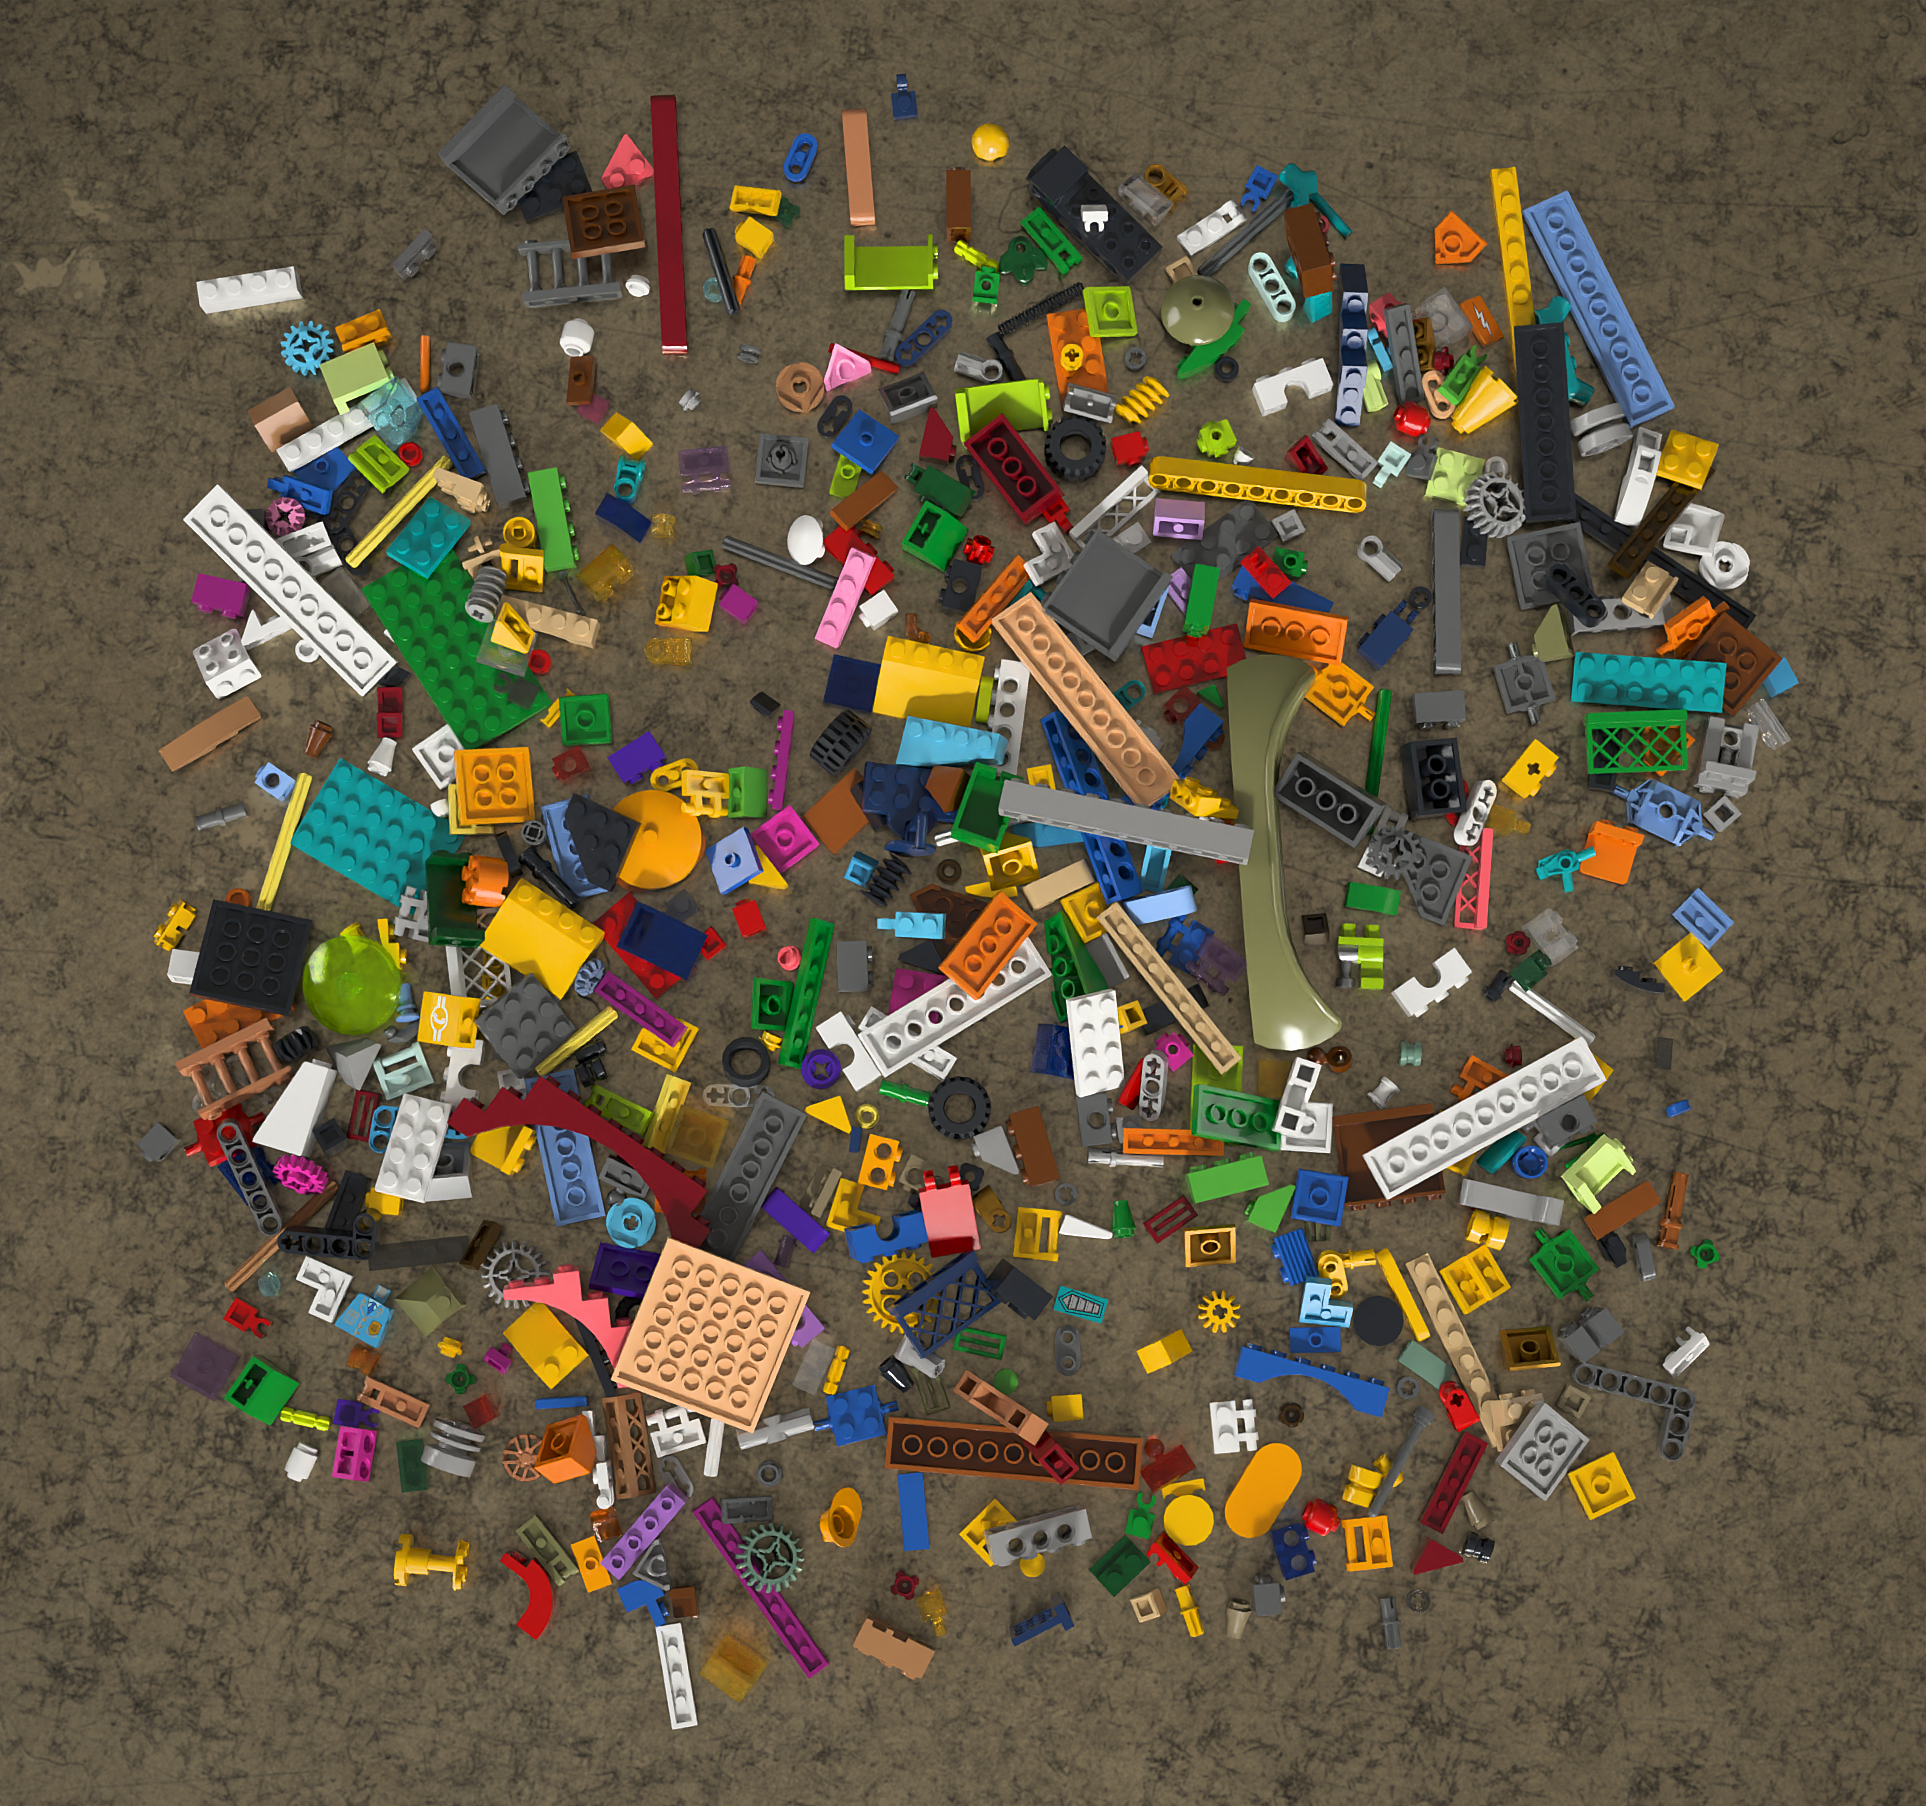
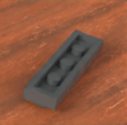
(1403, 353)

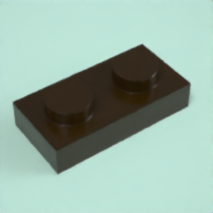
(480, 1245)

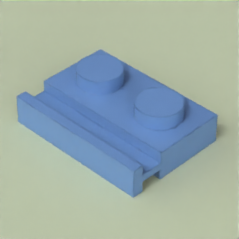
(1702, 918)

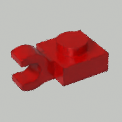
(1057, 513)

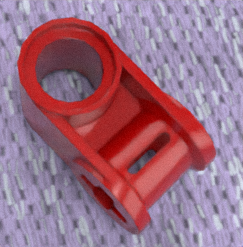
(1458, 1408)

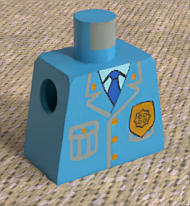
(368, 1316)

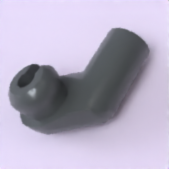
(401, 1036)

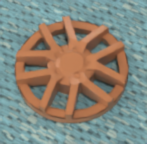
(525, 1457)

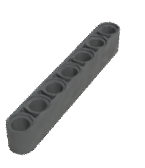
(1446, 590)

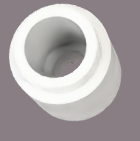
(301, 1461)

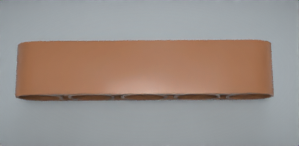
(858, 167)

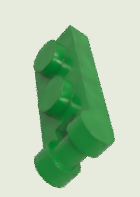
(1050, 240)

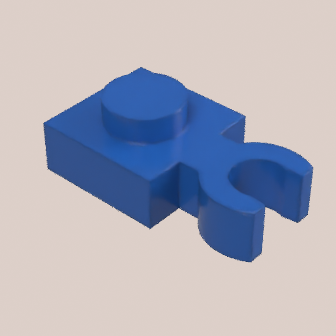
(1259, 185)

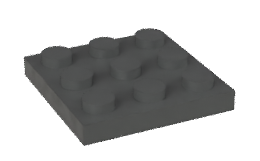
(1534, 555)
(525, 1025)

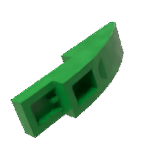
(1207, 355)

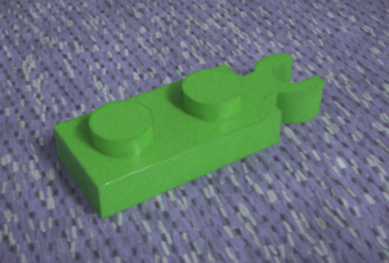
(1461, 376)

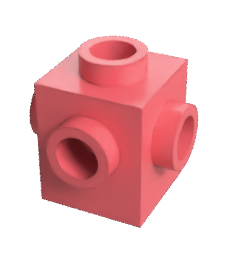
(1376, 311)

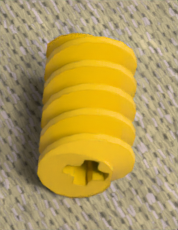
(1140, 400)

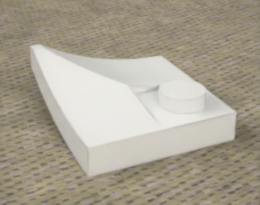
(1695, 531)

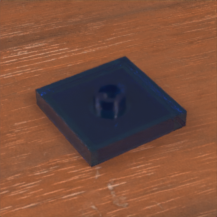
(852, 683)

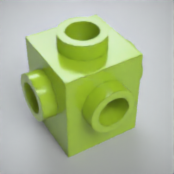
(1220, 431)

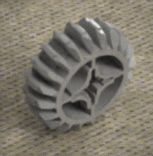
(1487, 506)
(514, 1262)

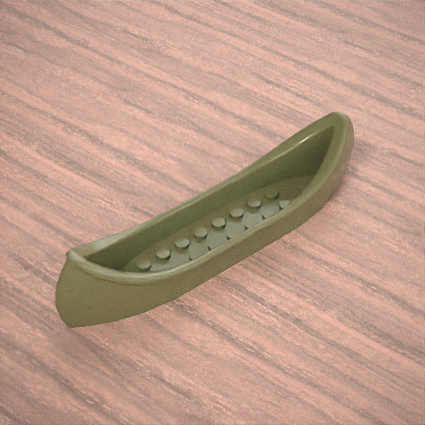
(1261, 708)

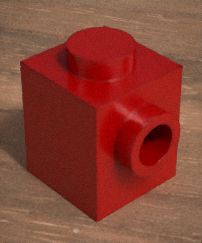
(1129, 449)

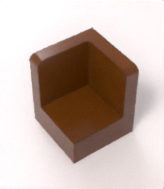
(684, 1601)

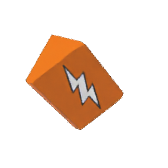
(1483, 323)

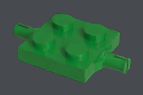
(1563, 1264)

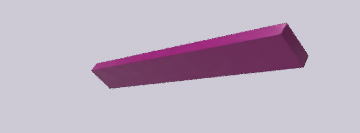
(771, 1604)

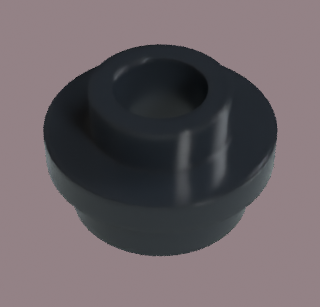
(1226, 361)

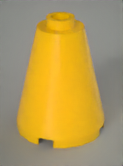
(1482, 402)

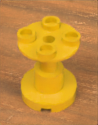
(421, 1561)

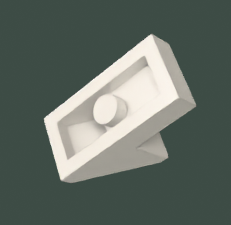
(257, 633)

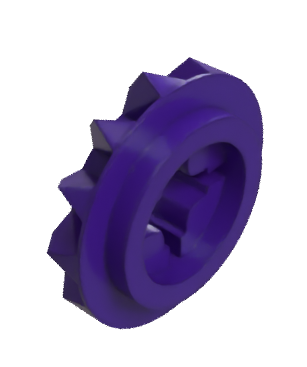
(832, 1069)

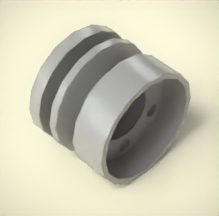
(453, 1446)

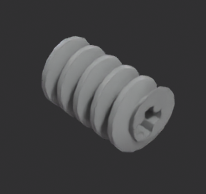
(486, 594)

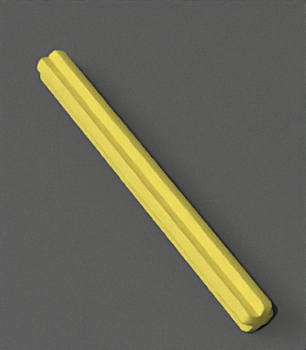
(396, 514)
(283, 843)

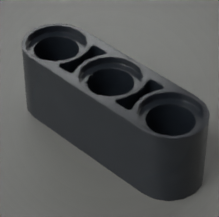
(1573, 583)
(1159, 1016)

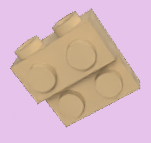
(468, 493)
(1510, 1413)

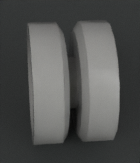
(1601, 429)

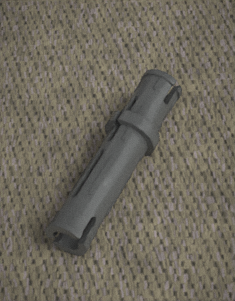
(894, 332)

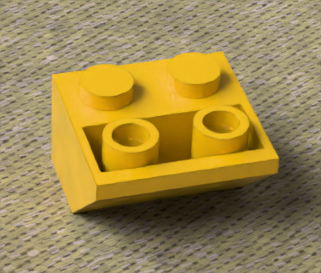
(686, 603)

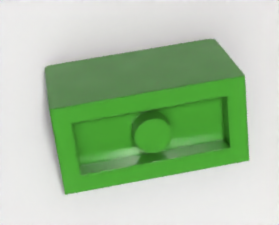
(747, 792)

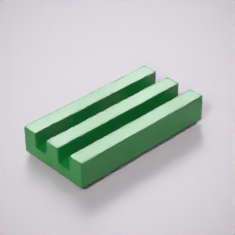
(958, 1337)

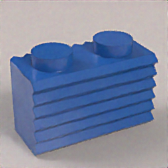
(1294, 1256)

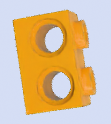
(872, 1161)

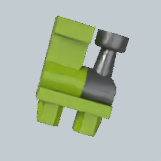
(1361, 951)

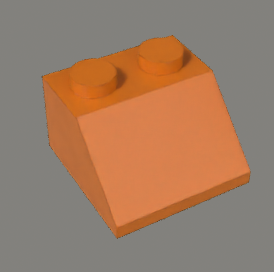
(566, 1450)

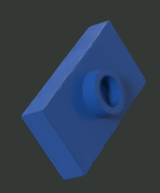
(1314, 1339)

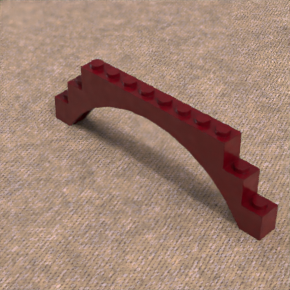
(553, 1107)

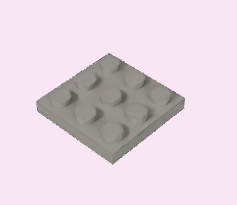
(1542, 1450)

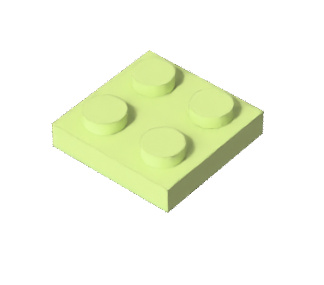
(1453, 475)

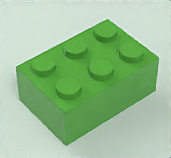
(1226, 1178)

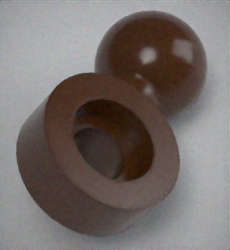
(1336, 1054)

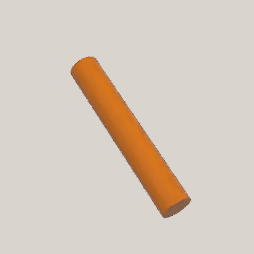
(424, 364)

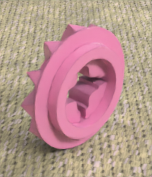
(296, 517)

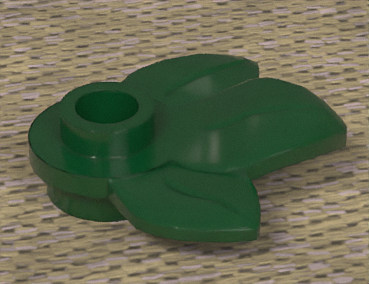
(1023, 263)

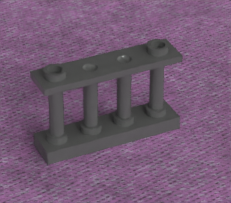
(560, 293)

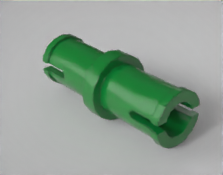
(904, 1092)

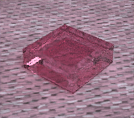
(594, 411)

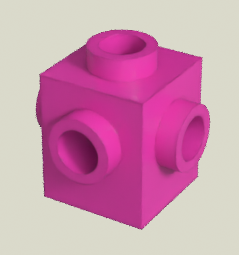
(1180, 1044)

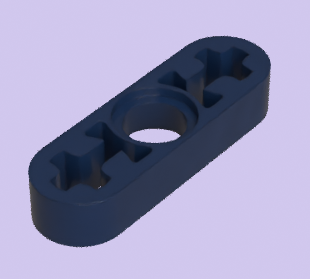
(906, 346)

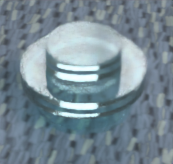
(269, 1285)

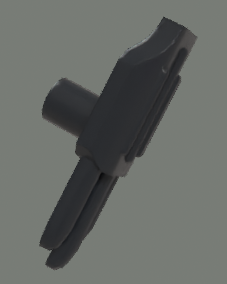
(1613, 1249)

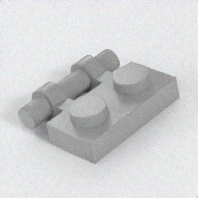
(419, 924)

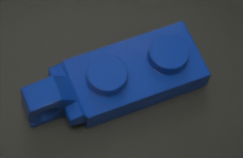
(306, 493)

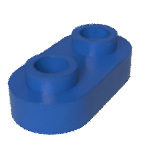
(800, 158)

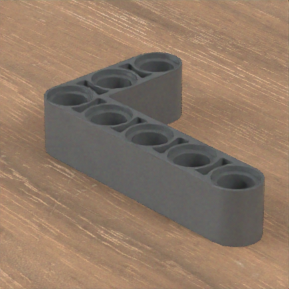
(1644, 1393)

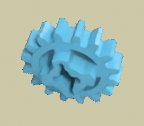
(298, 349)

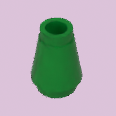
(1122, 1220)

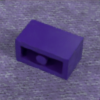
(637, 759)

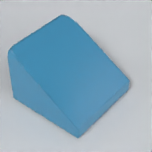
(861, 868)

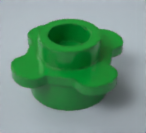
(1712, 1254)
(452, 1379)

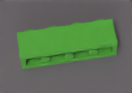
(552, 519)

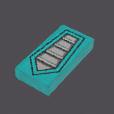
(1080, 1304)

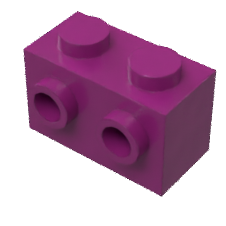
(221, 595)

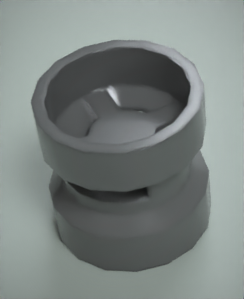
(534, 833)

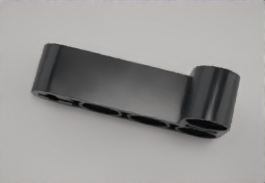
(329, 1239)

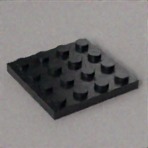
(251, 957)

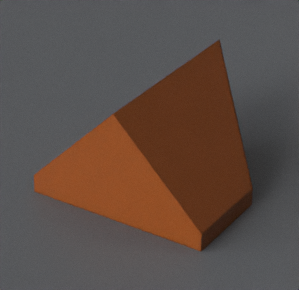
(948, 786)

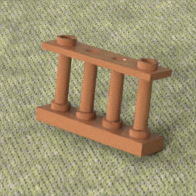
(215, 1055)

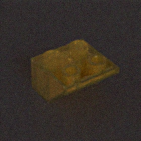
(605, 573)
(734, 1667)

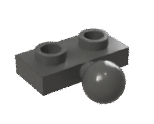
(624, 1178)

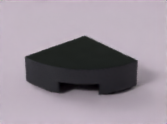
(394, 677)
(915, 1203)

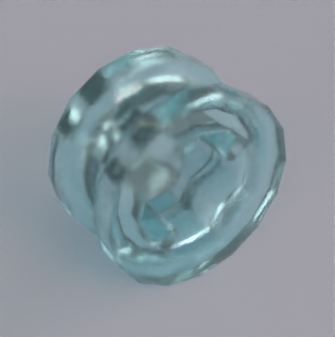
(711, 296)

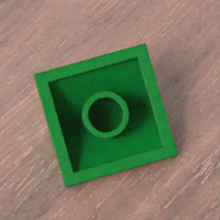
(771, 1004)

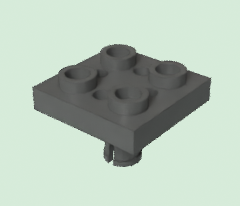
(792, 449)

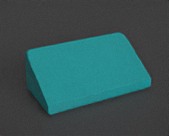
(1500, 1152)

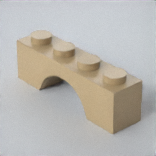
(563, 624)

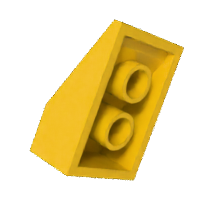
(546, 1344)

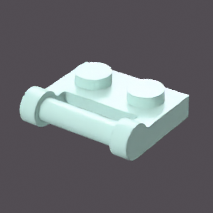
(407, 1078)

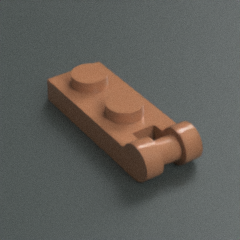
(394, 1402)

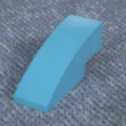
(1154, 868)

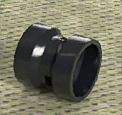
(586, 1074)
(1478, 1547)

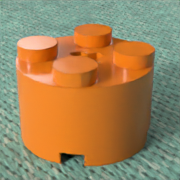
(484, 881)

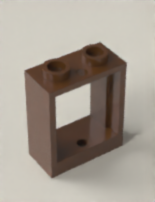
(958, 204)

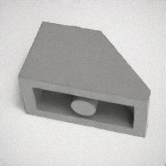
(995, 1150)

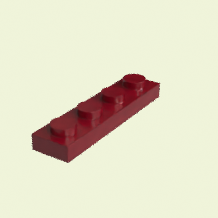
(1453, 1482)

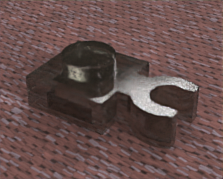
(520, 693)

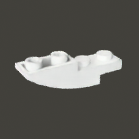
(1639, 478)

